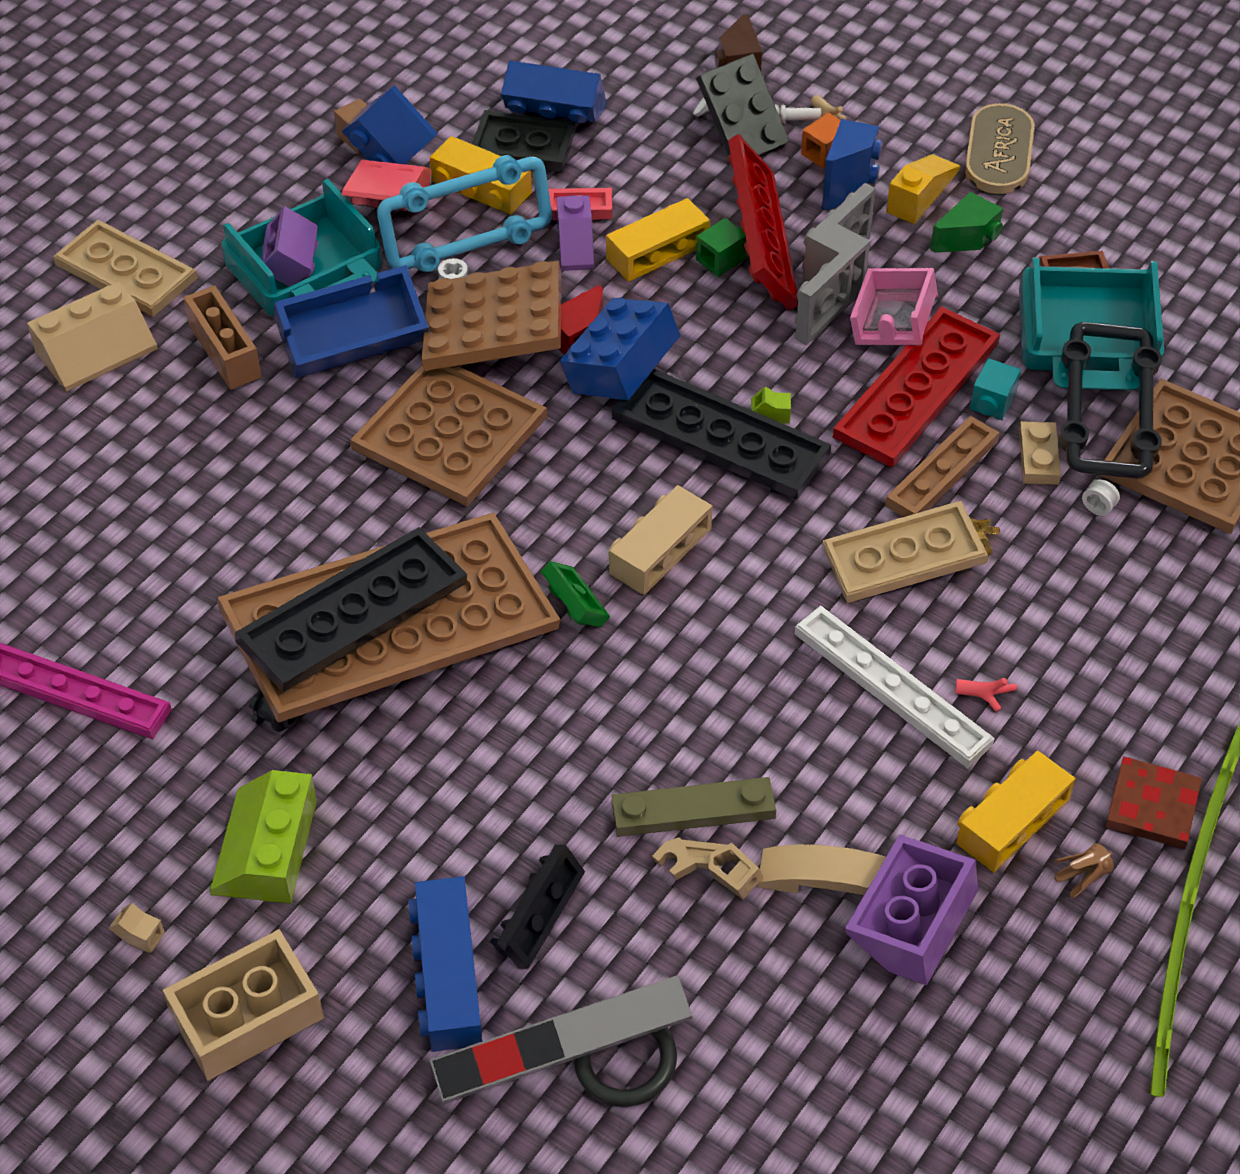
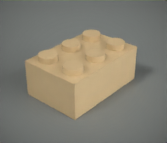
(243, 1004)

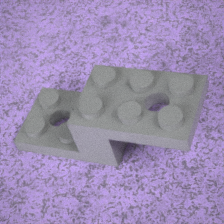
(834, 263)

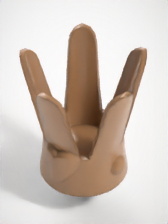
(1094, 861)

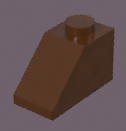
(738, 43)

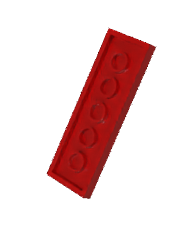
(762, 223)
(916, 387)

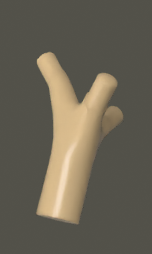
(818, 102)

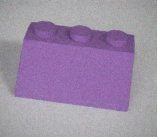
(914, 907)

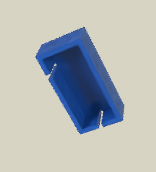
(349, 321)

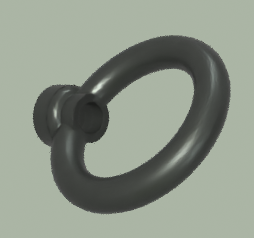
(637, 1095)

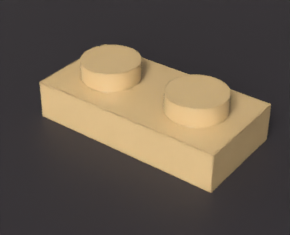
(1039, 453)

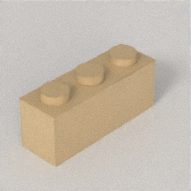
(660, 539)

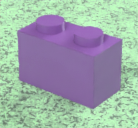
(290, 247)

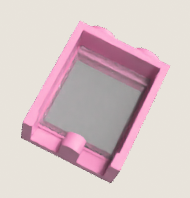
(893, 306)

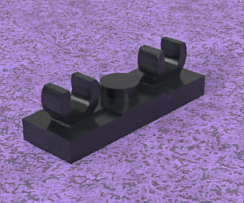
(539, 907)

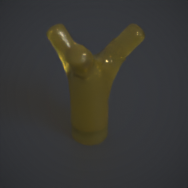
(983, 527)

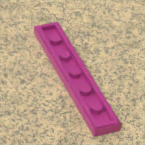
(82, 692)

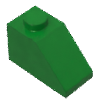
(967, 225)

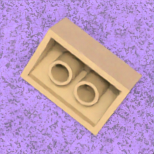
(91, 336)

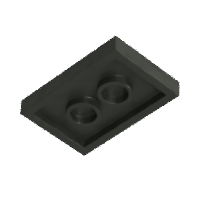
(742, 105)
(526, 137)

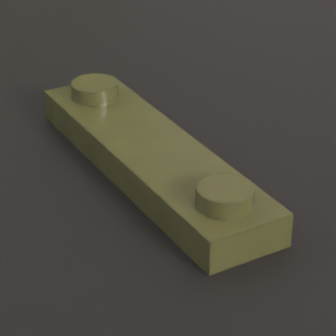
(693, 806)

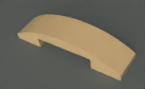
(818, 867)

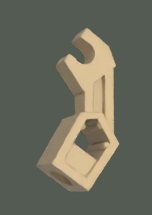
(710, 856)

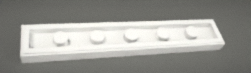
(894, 687)

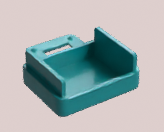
(343, 252)
(1064, 296)

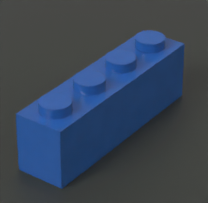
(447, 964)

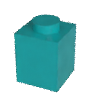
(995, 389)

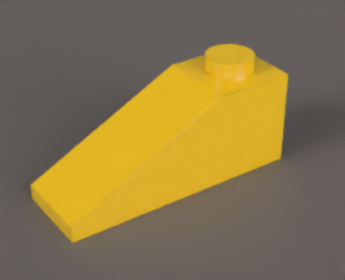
(919, 186)

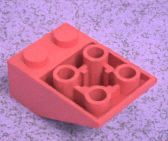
(380, 180)

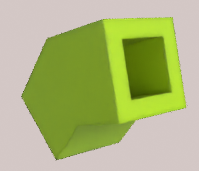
(772, 405)

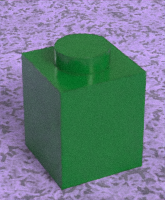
(721, 247)

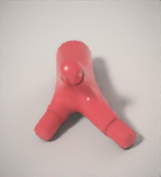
(985, 690)

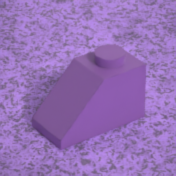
(575, 232)

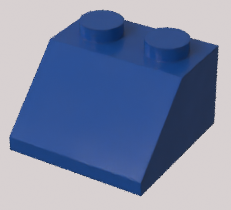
(389, 129)
(850, 161)

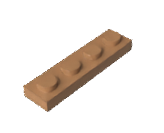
(942, 468)

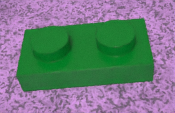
(575, 594)

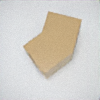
(137, 928)

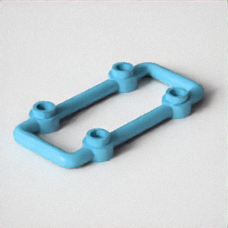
(415, 199)

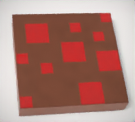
(1154, 802)

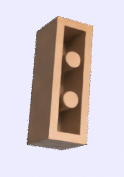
(222, 337)

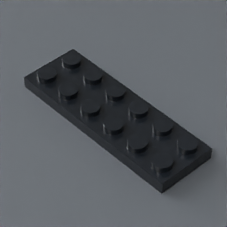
(724, 433)
(350, 609)

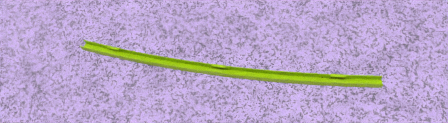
(1184, 916)

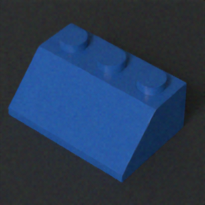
(553, 92)

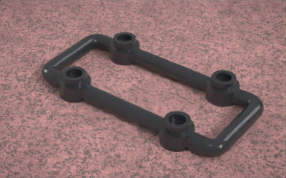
(1075, 434)

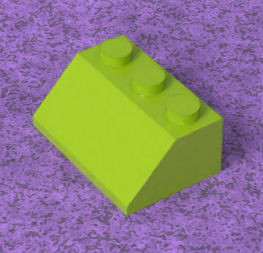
(266, 838)

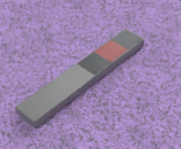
(560, 1039)

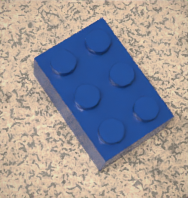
(620, 348)

